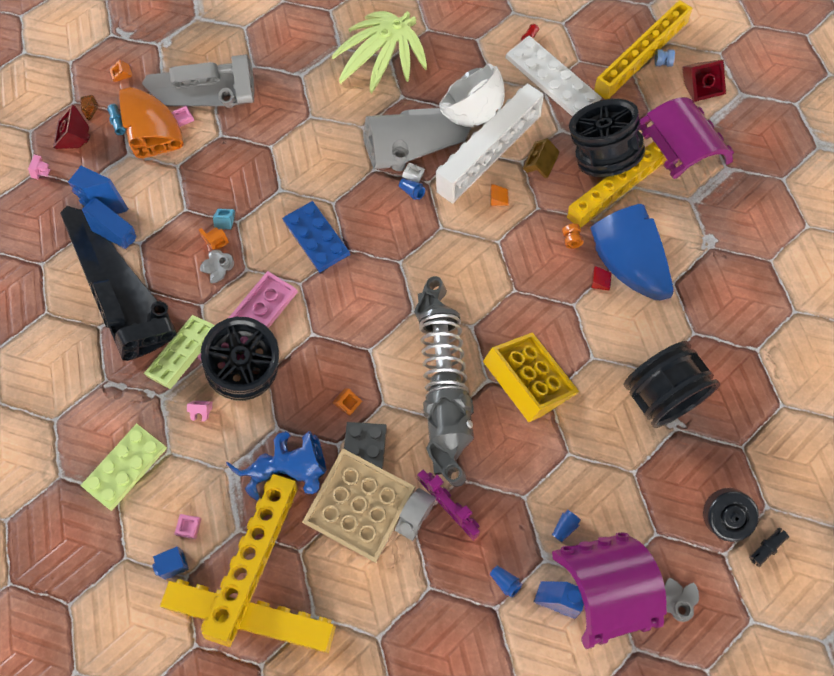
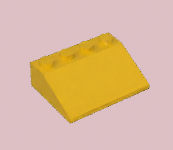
(529, 376)

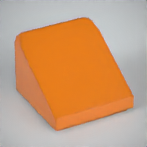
(120, 71)
(499, 196)
(347, 401)

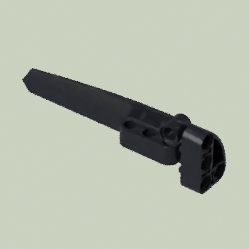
(119, 294)

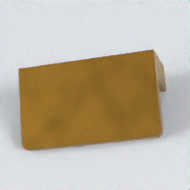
(541, 158)

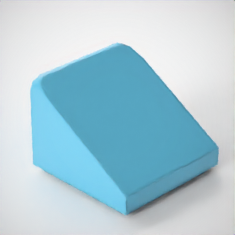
(224, 218)

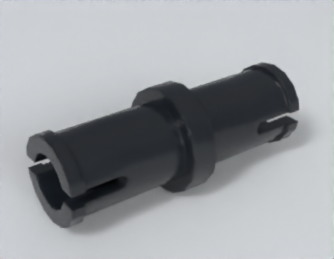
(769, 547)

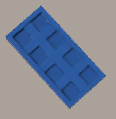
(316, 236)

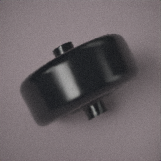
(731, 514)

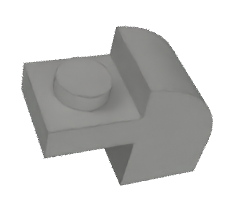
(414, 513)

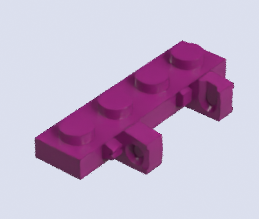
(460, 514)

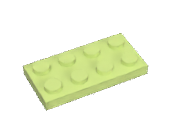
(179, 353)
(123, 467)

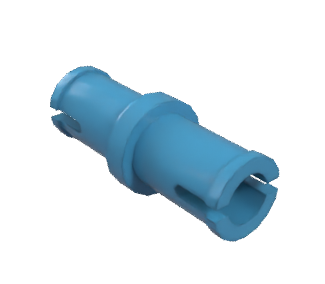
(115, 119)

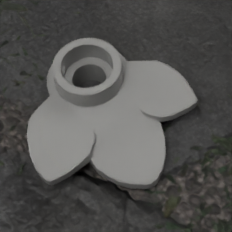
(216, 266)
(681, 597)

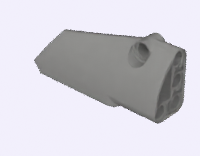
(204, 84)
(409, 135)

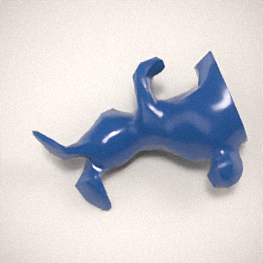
(301, 464)

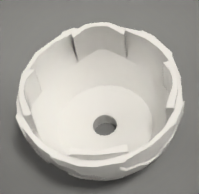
(475, 98)

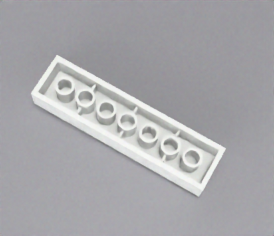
(488, 143)

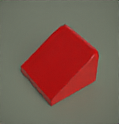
(601, 279)

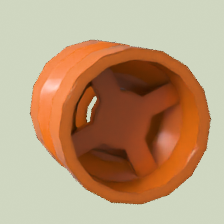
(573, 236)

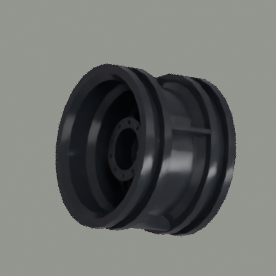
(607, 137)
(230, 332)
(671, 384)

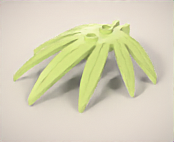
(384, 34)

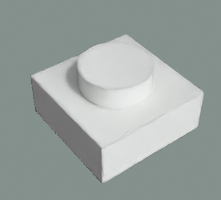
(413, 172)

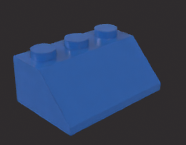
(90, 184)

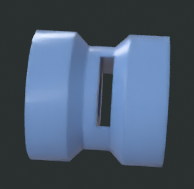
(664, 57)

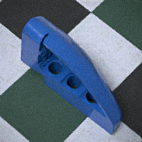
(634, 251)

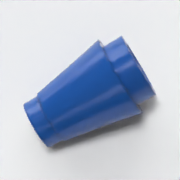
(413, 189)
(566, 525)
(506, 581)

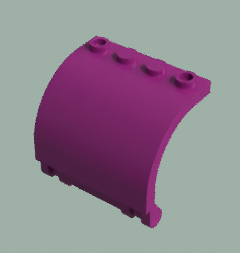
(683, 135)
(618, 586)

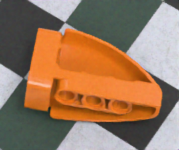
(148, 123)

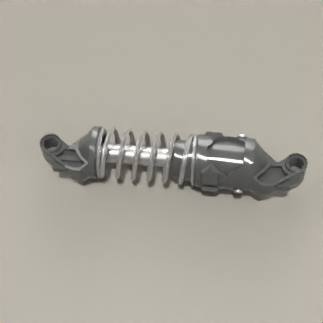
(448, 399)

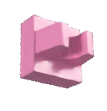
(38, 167)
(200, 407)

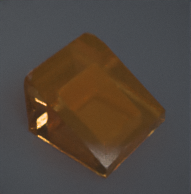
(89, 106)

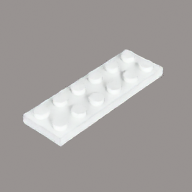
(551, 76)

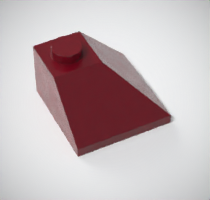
(705, 79)
(71, 130)

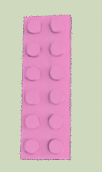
(263, 304)

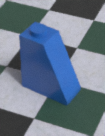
(108, 224)
(560, 597)

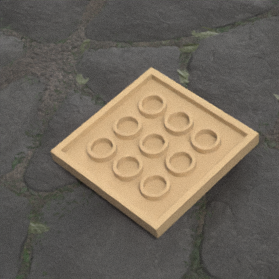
(359, 505)

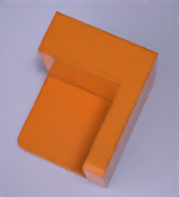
(215, 238)

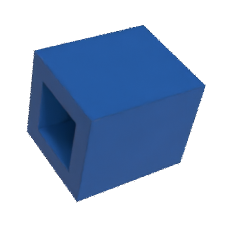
(170, 563)

